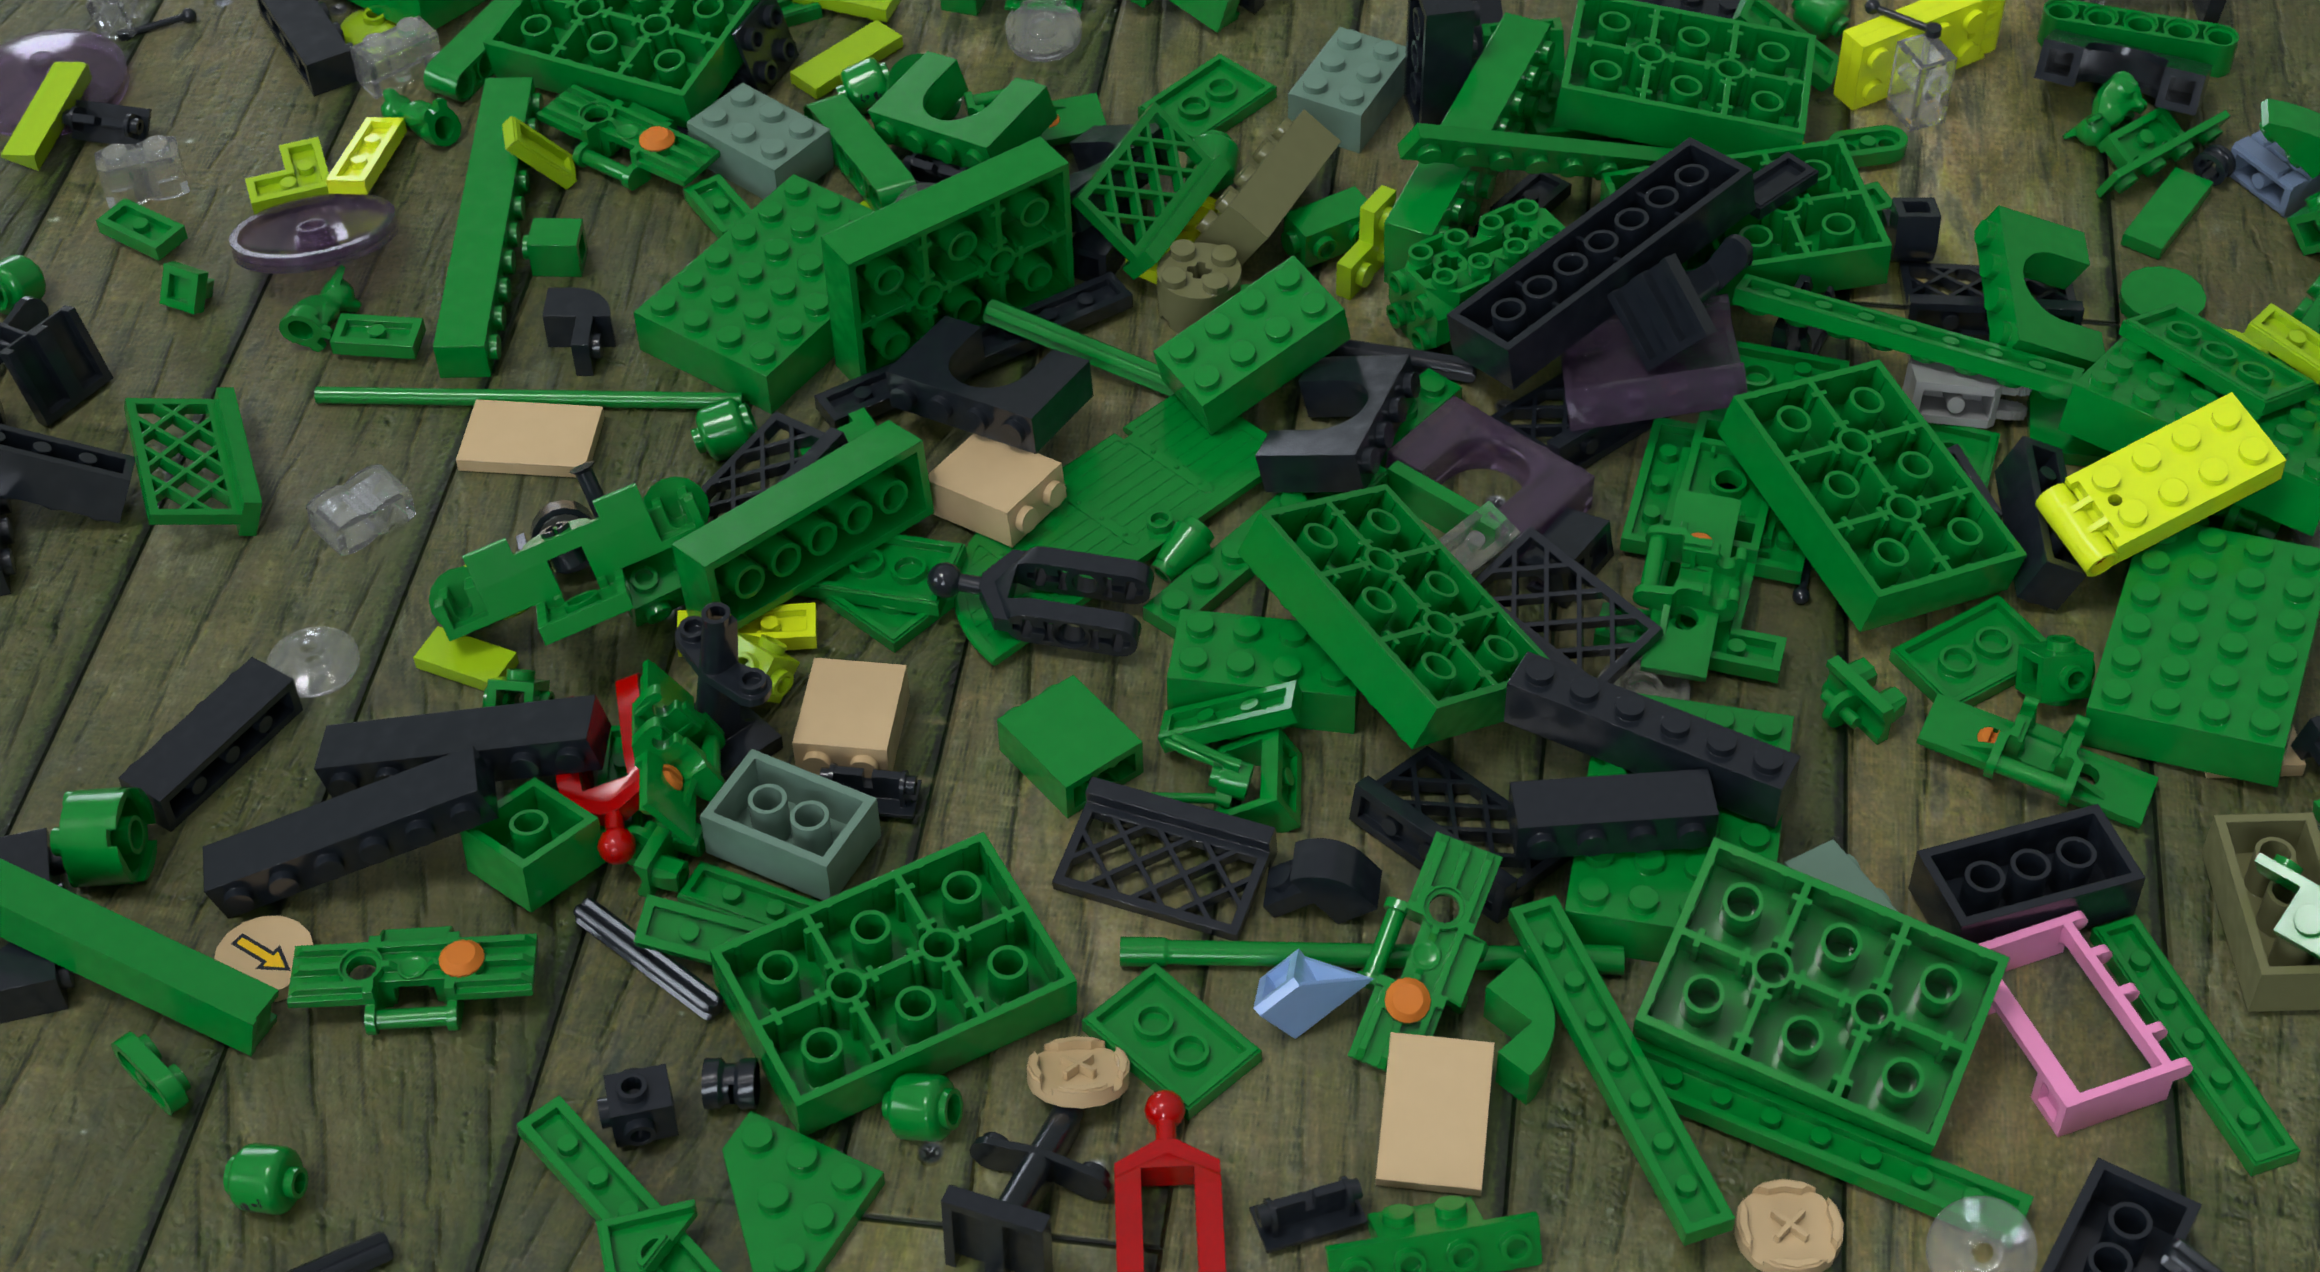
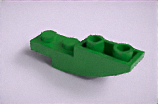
(2295, 131)

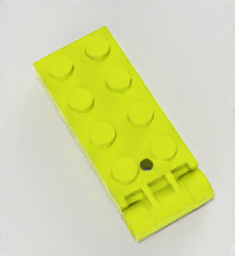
(1870, 47)
(2161, 484)

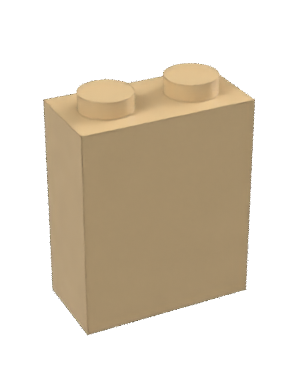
(996, 489)
(851, 715)

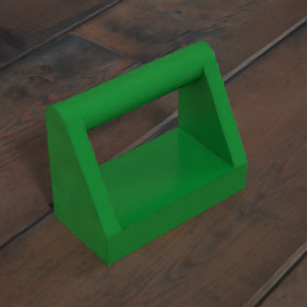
(1280, 779)

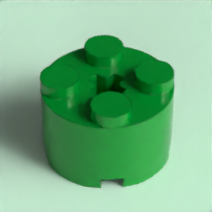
(105, 836)

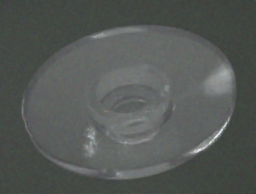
(317, 659)
(1980, 1221)

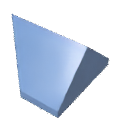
(1304, 992)

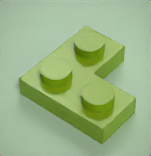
(303, 176)
(1367, 254)

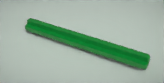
(1074, 343)

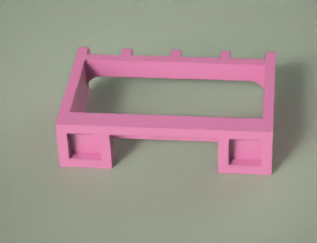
(2053, 1090)

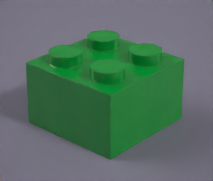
(534, 846)

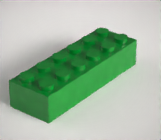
(806, 525)

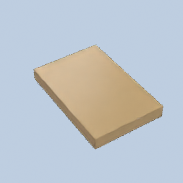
(529, 438)
(1435, 1114)

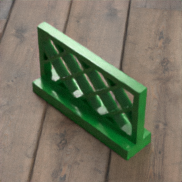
(1169, 217)
(228, 459)

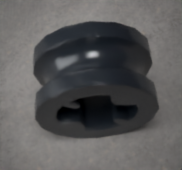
(2221, 157)

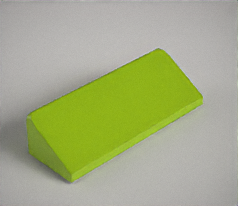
(43, 118)

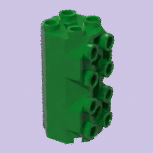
(1454, 267)

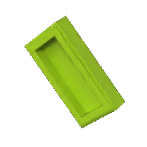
(539, 152)
(464, 659)

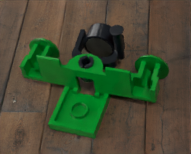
(566, 541)

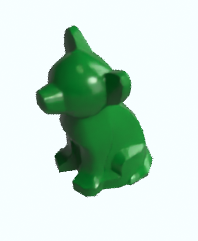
(2111, 105)
(430, 122)
(311, 317)

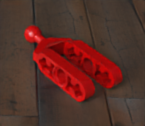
(616, 799)
(1168, 1164)

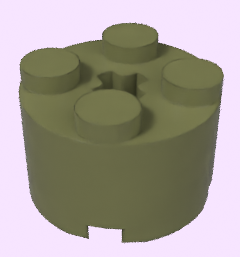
(1195, 281)

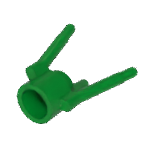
(1228, 775)

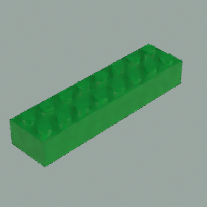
(1497, 97)

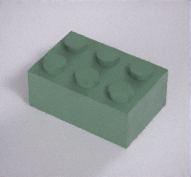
(1351, 86)
(762, 141)
(791, 825)

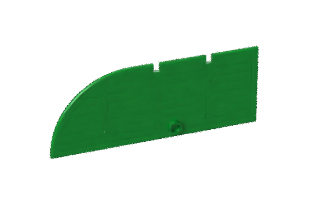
(1124, 503)

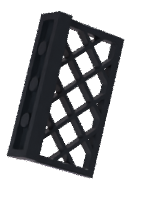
(1964, 308)
(1579, 446)
(759, 448)
(1598, 590)
(1187, 827)
(1410, 832)

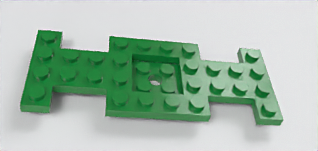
(1699, 461)

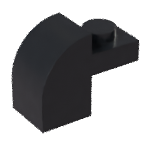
(1912, 228)
(579, 321)
(1327, 874)

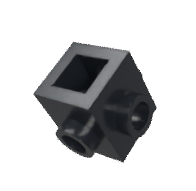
(638, 1106)

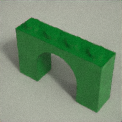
(914, 105)
(2029, 247)

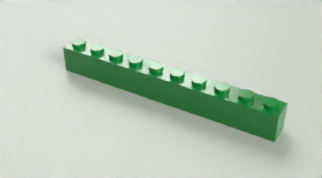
(486, 235)

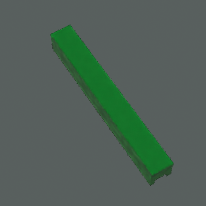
(134, 960)

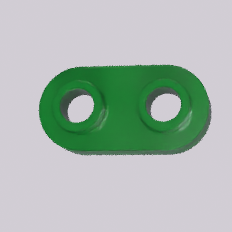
(1874, 144)
(143, 1064)

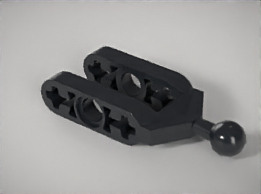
(1042, 569)

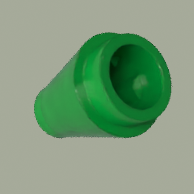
(1182, 548)

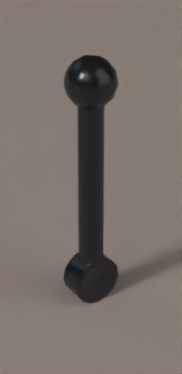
(188, 15)
(1931, 30)
(1801, 594)

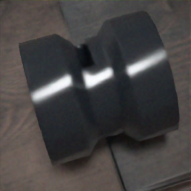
(730, 1083)

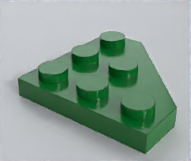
(794, 1195)

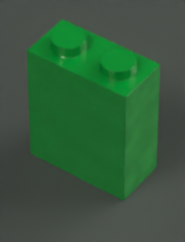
(1067, 740)

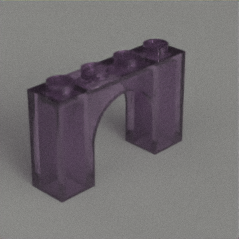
(1466, 438)

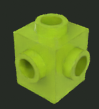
(770, 657)

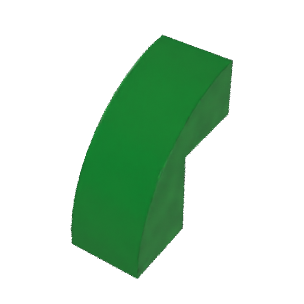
(1525, 1012)

